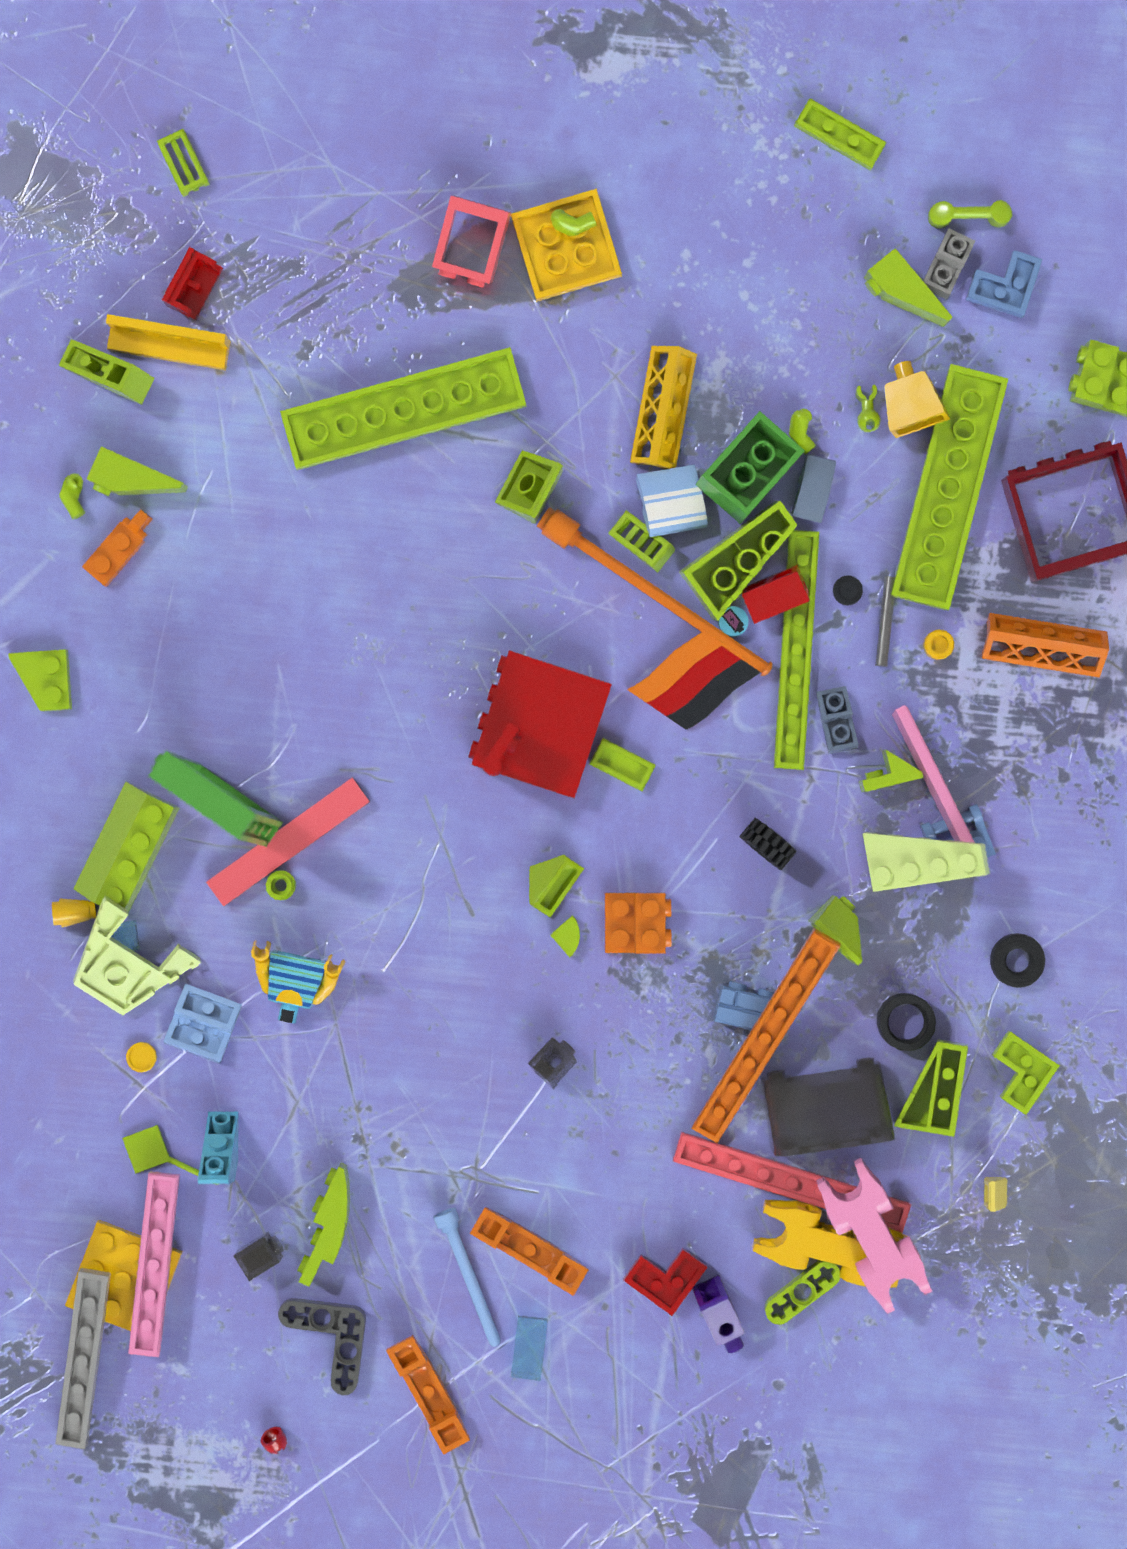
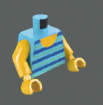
(294, 979)

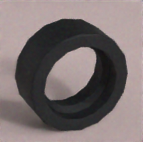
(928, 1024)

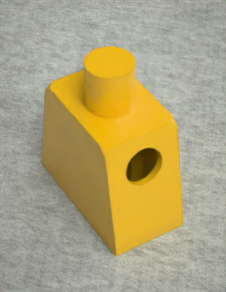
(912, 401)

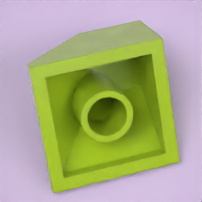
(840, 923)

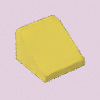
(995, 1193)

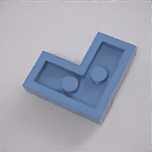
(1007, 293)

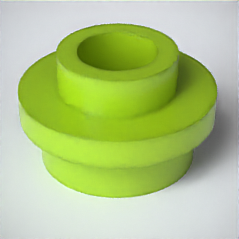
(271, 885)

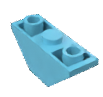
(219, 1149)

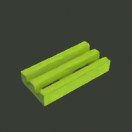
(194, 185)

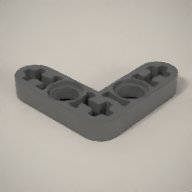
(336, 1325)

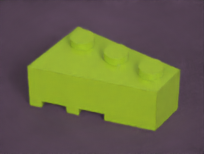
(937, 1092)

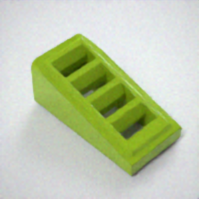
(659, 559)

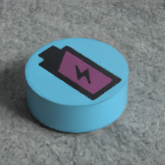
(733, 621)

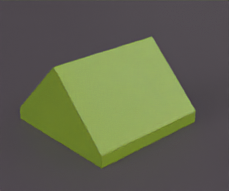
(529, 485)

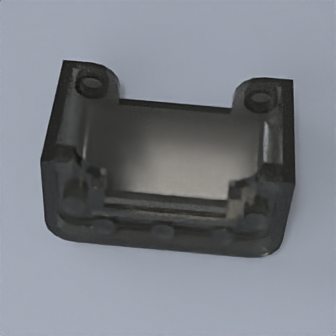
(827, 1109)

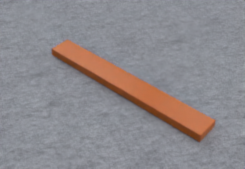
(766, 1035)

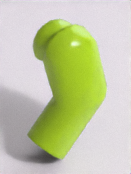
(70, 494)

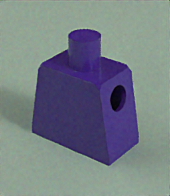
(719, 1314)

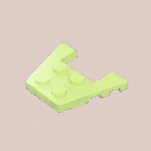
(118, 973)

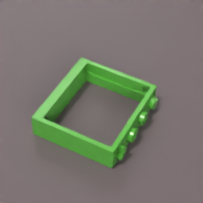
(215, 798)

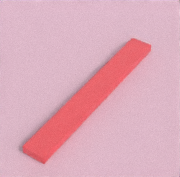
(770, 1175)

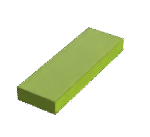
(840, 134)

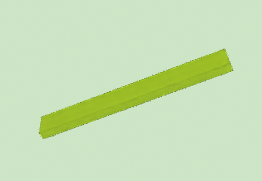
(796, 657)

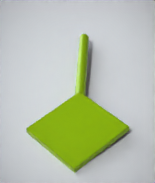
(148, 1150)

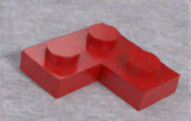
(666, 1287)

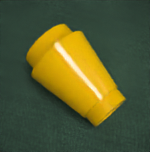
(72, 911)

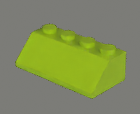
(126, 847)

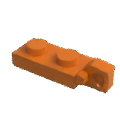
(118, 548)

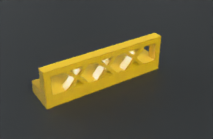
(168, 342)
(669, 407)

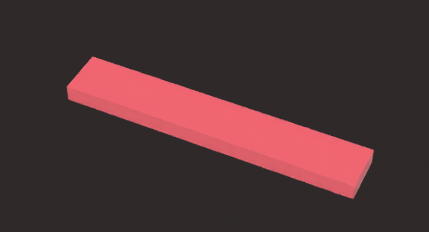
(288, 841)

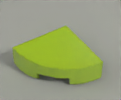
(567, 936)

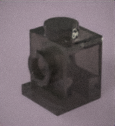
(542, 1061)

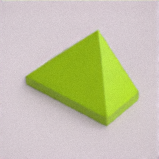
(551, 882)

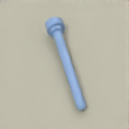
(448, 1223)

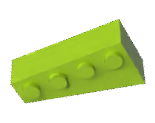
(732, 563)

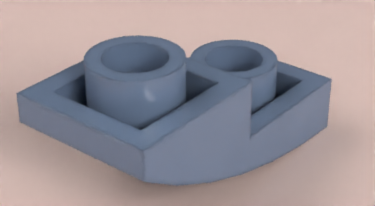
(814, 488)
(837, 720)

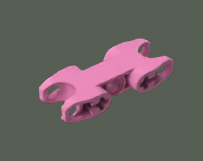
(885, 1258)

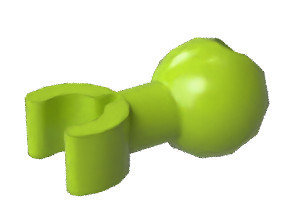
(868, 415)

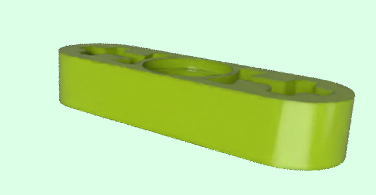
(780, 1299)

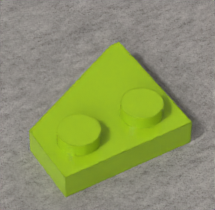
(45, 677)

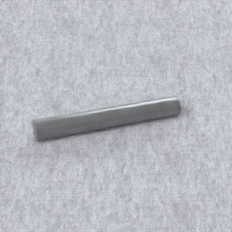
(885, 623)

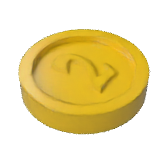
(141, 1057)

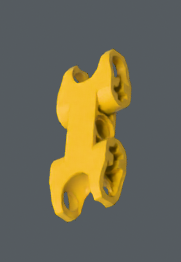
(813, 1239)

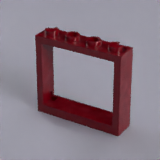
(1049, 467)

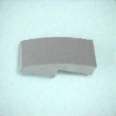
(948, 263)

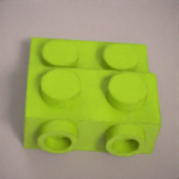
(1100, 378)

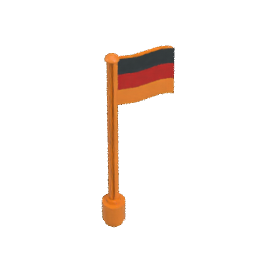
(696, 673)

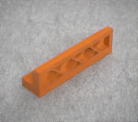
(1048, 639)

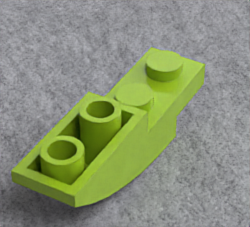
(333, 1215)

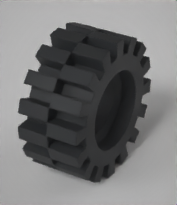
(768, 843)

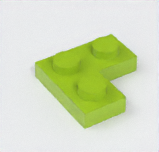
(1031, 1068)

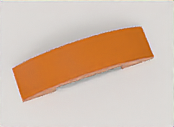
(530, 1250)
(429, 1393)

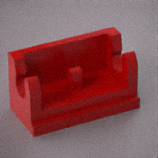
(192, 284)
(775, 594)

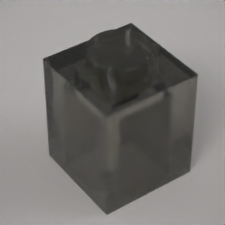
(259, 1255)

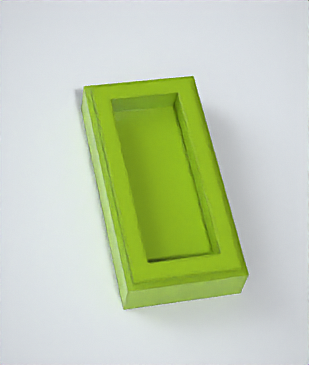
(622, 764)

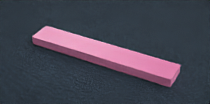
(931, 775)
(154, 1264)

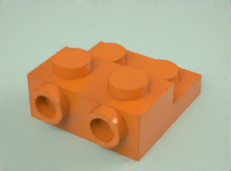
(637, 923)

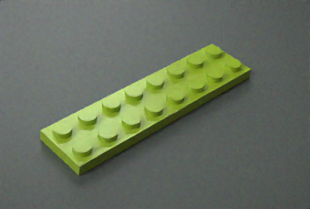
(403, 408)
(949, 488)

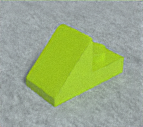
(897, 772)

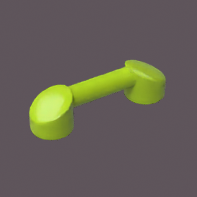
(943, 212)

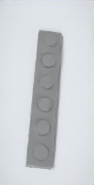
(83, 1358)

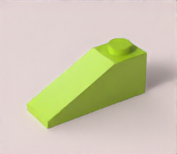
(902, 287)
(107, 371)
(127, 477)

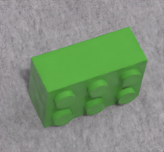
(749, 467)

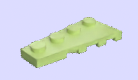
(913, 861)

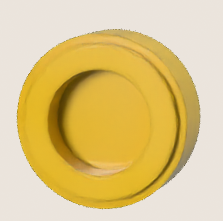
(938, 644)

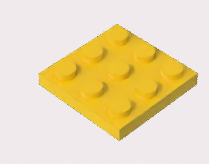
(561, 261)
(117, 1252)

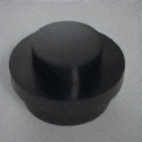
(847, 590)

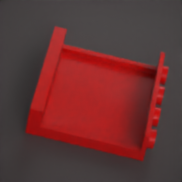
(556, 722)

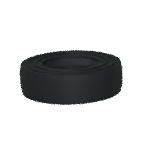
(1036, 960)

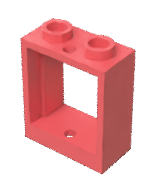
(450, 270)

